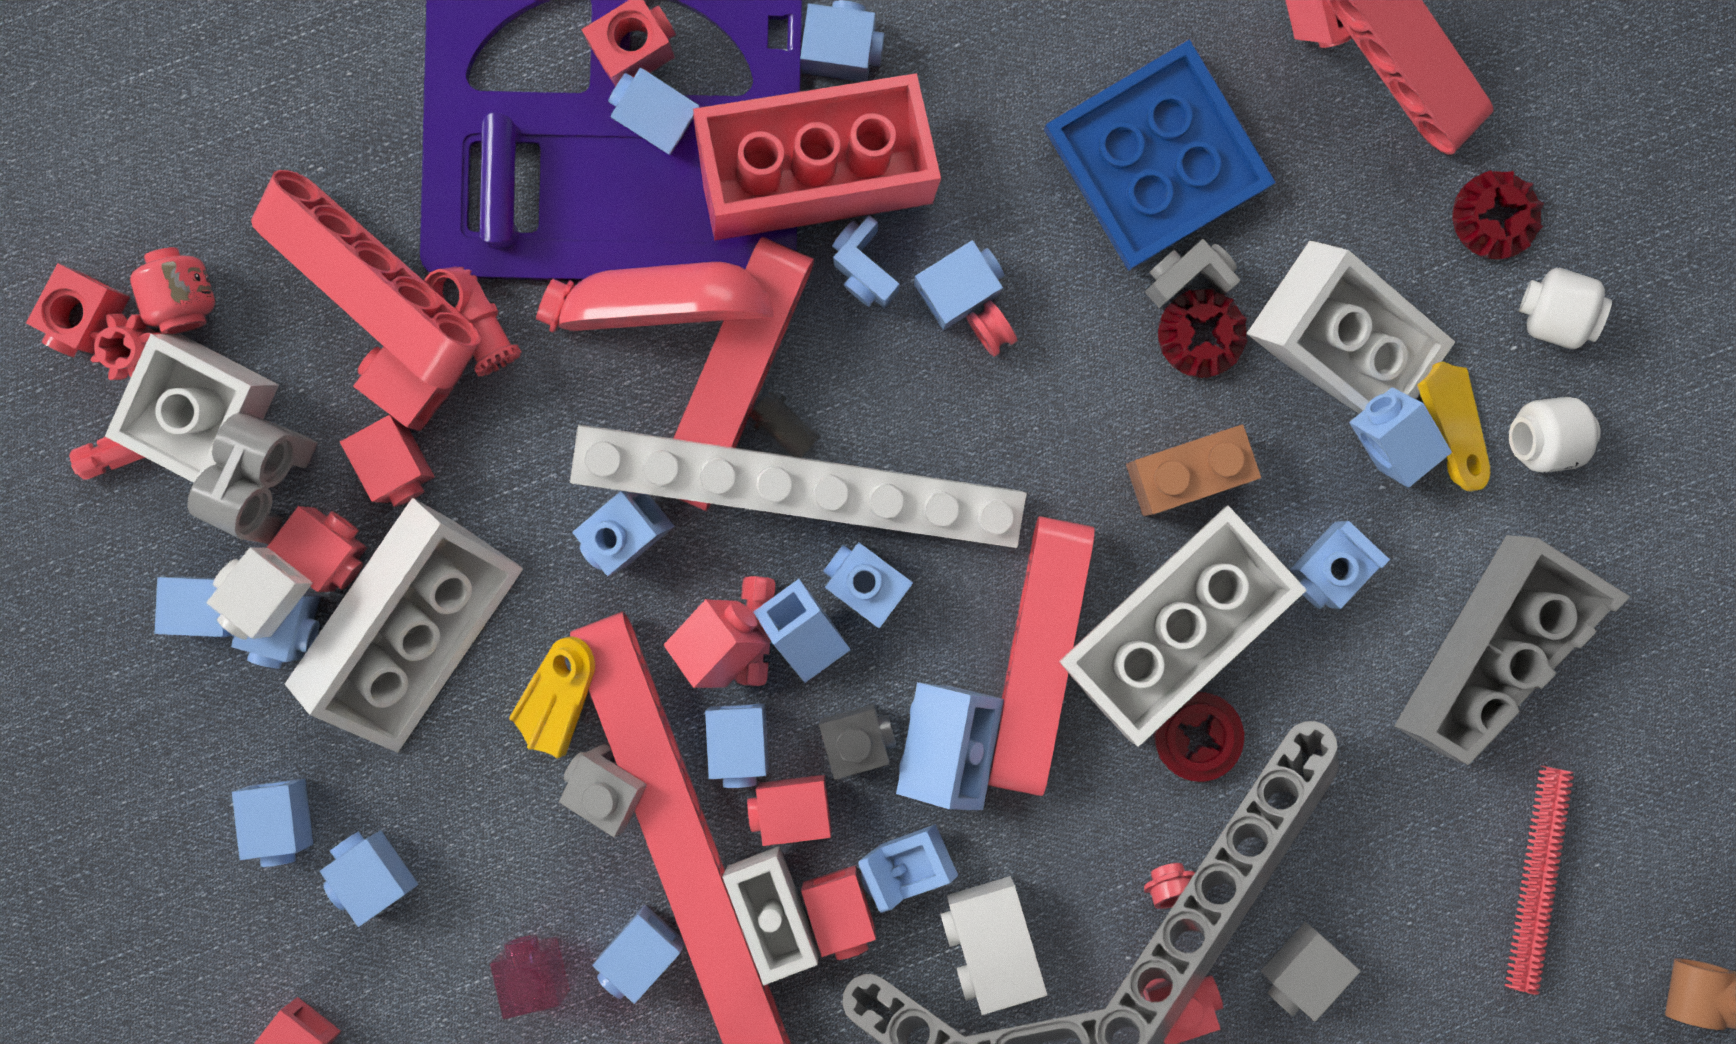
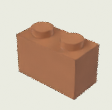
(1193, 470)

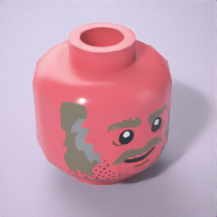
(172, 291)

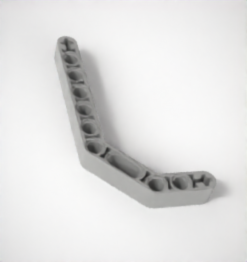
(1189, 913)

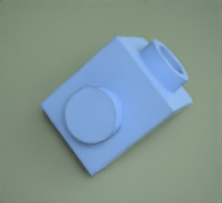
(864, 277)
(906, 867)

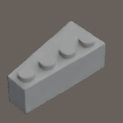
(1505, 645)

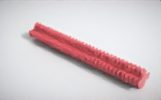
(1540, 880)

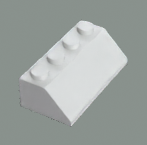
(1182, 626)
(402, 627)

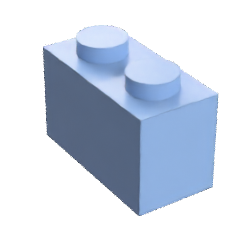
(949, 747)

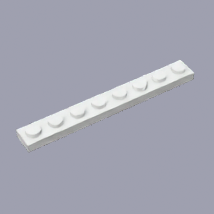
(796, 486)

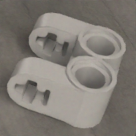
(249, 460)

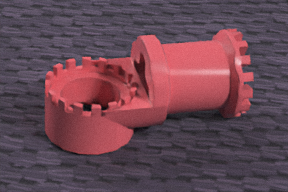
(475, 307)

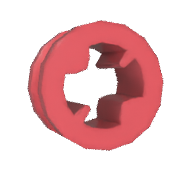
(991, 328)

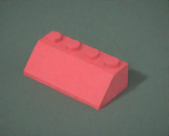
(816, 156)

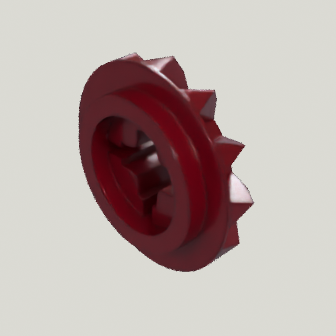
(1485, 236)
(1176, 333)
(1204, 762)

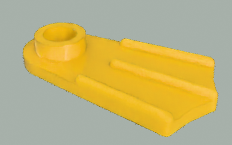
(1452, 406)
(555, 697)

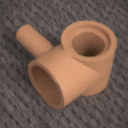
(1702, 995)

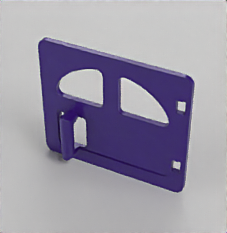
(602, 187)

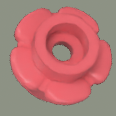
(552, 303)
(1168, 884)

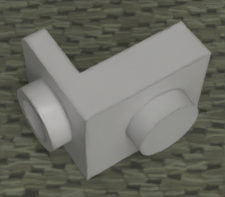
(1177, 271)
(601, 790)

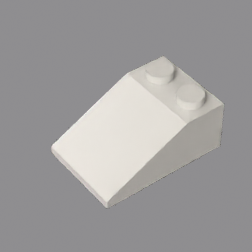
(1348, 329)

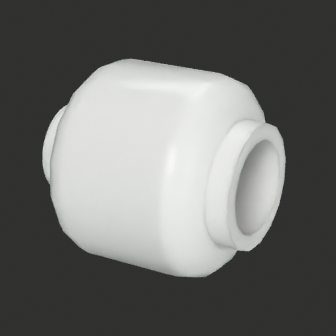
(1565, 308)
(1554, 434)

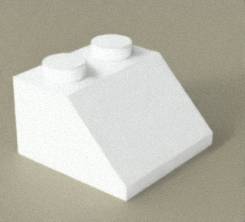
(181, 401)

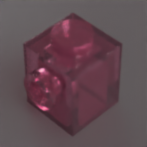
(529, 976)

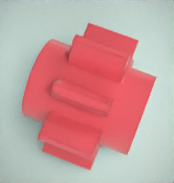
(121, 344)

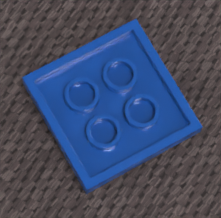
(1159, 155)

